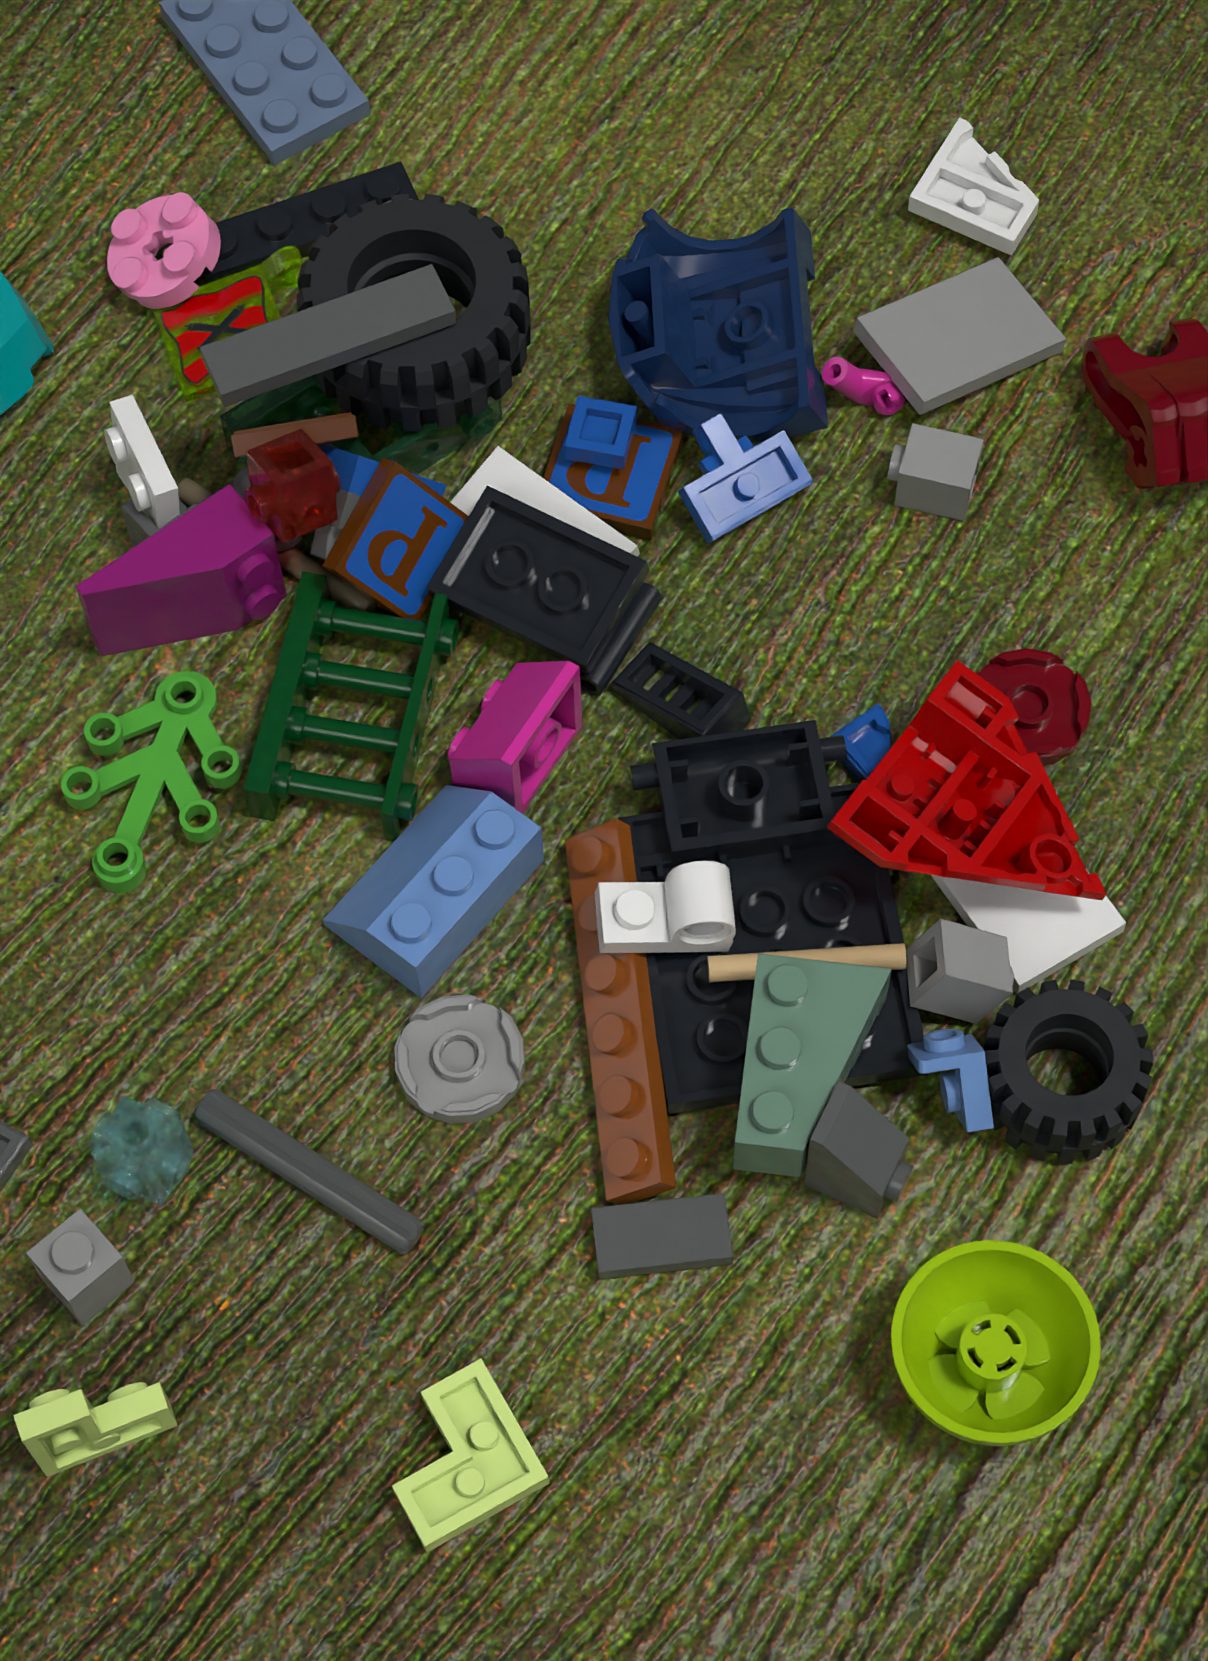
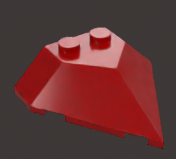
(966, 799)

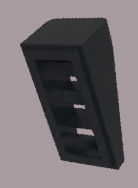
(721, 708)

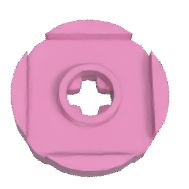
(144, 231)

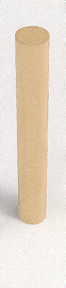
(743, 966)

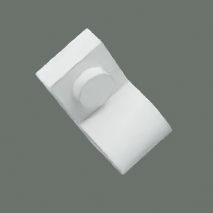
(678, 915)

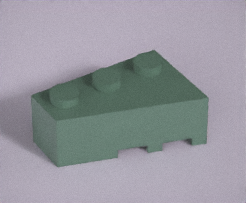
(800, 1043)

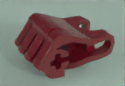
(1155, 402)

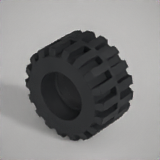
(1079, 1024)

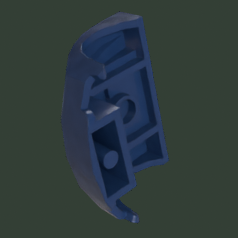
(720, 328)

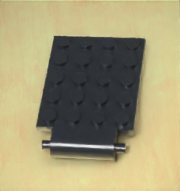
(795, 885)

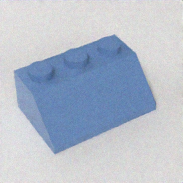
(438, 885)

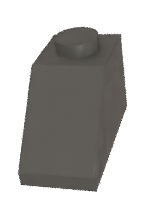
(857, 1154)

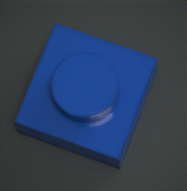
(600, 432)

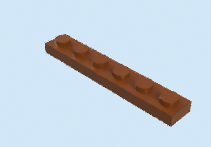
(619, 1029)

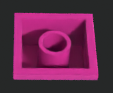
(520, 732)

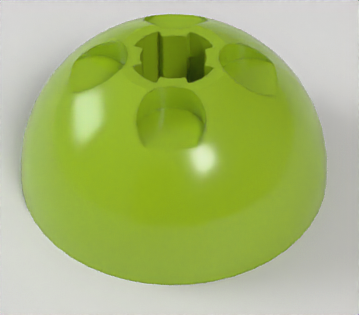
(1006, 1309)

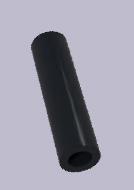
(622, 640)

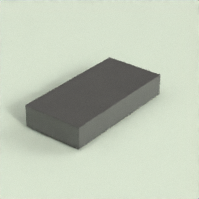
(662, 1236)

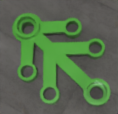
(153, 768)

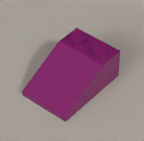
(187, 580)

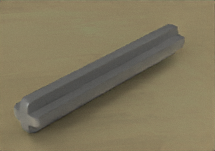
(309, 1171)

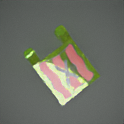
(222, 311)

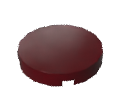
(1047, 697)

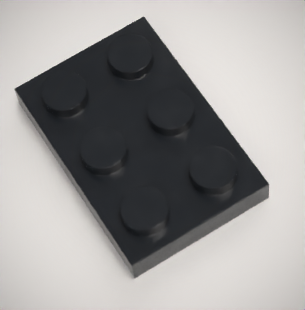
(538, 579)

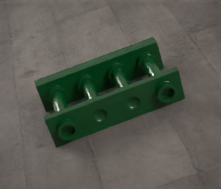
(304, 669)

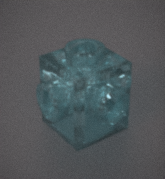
(144, 1168)

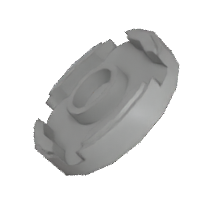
(459, 1059)

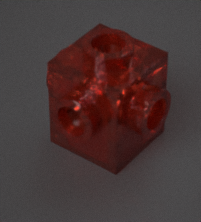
(291, 485)

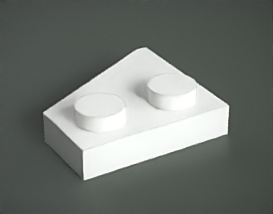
(974, 193)
(141, 462)

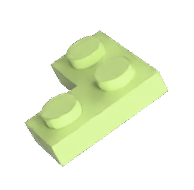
(68, 1431)
(487, 1464)

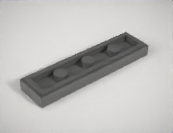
(328, 335)

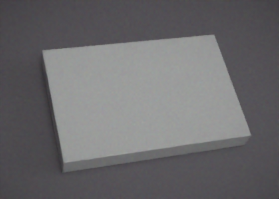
(959, 335)

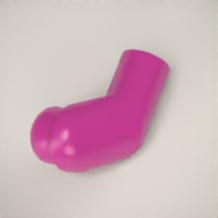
(863, 385)

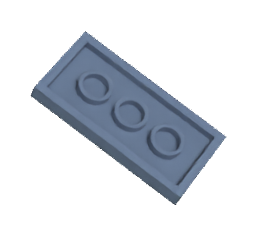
(269, 70)

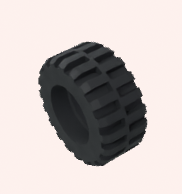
(444, 370)

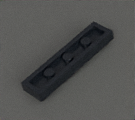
(301, 219)

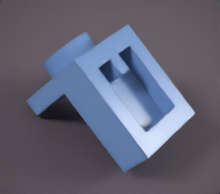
(966, 1084)

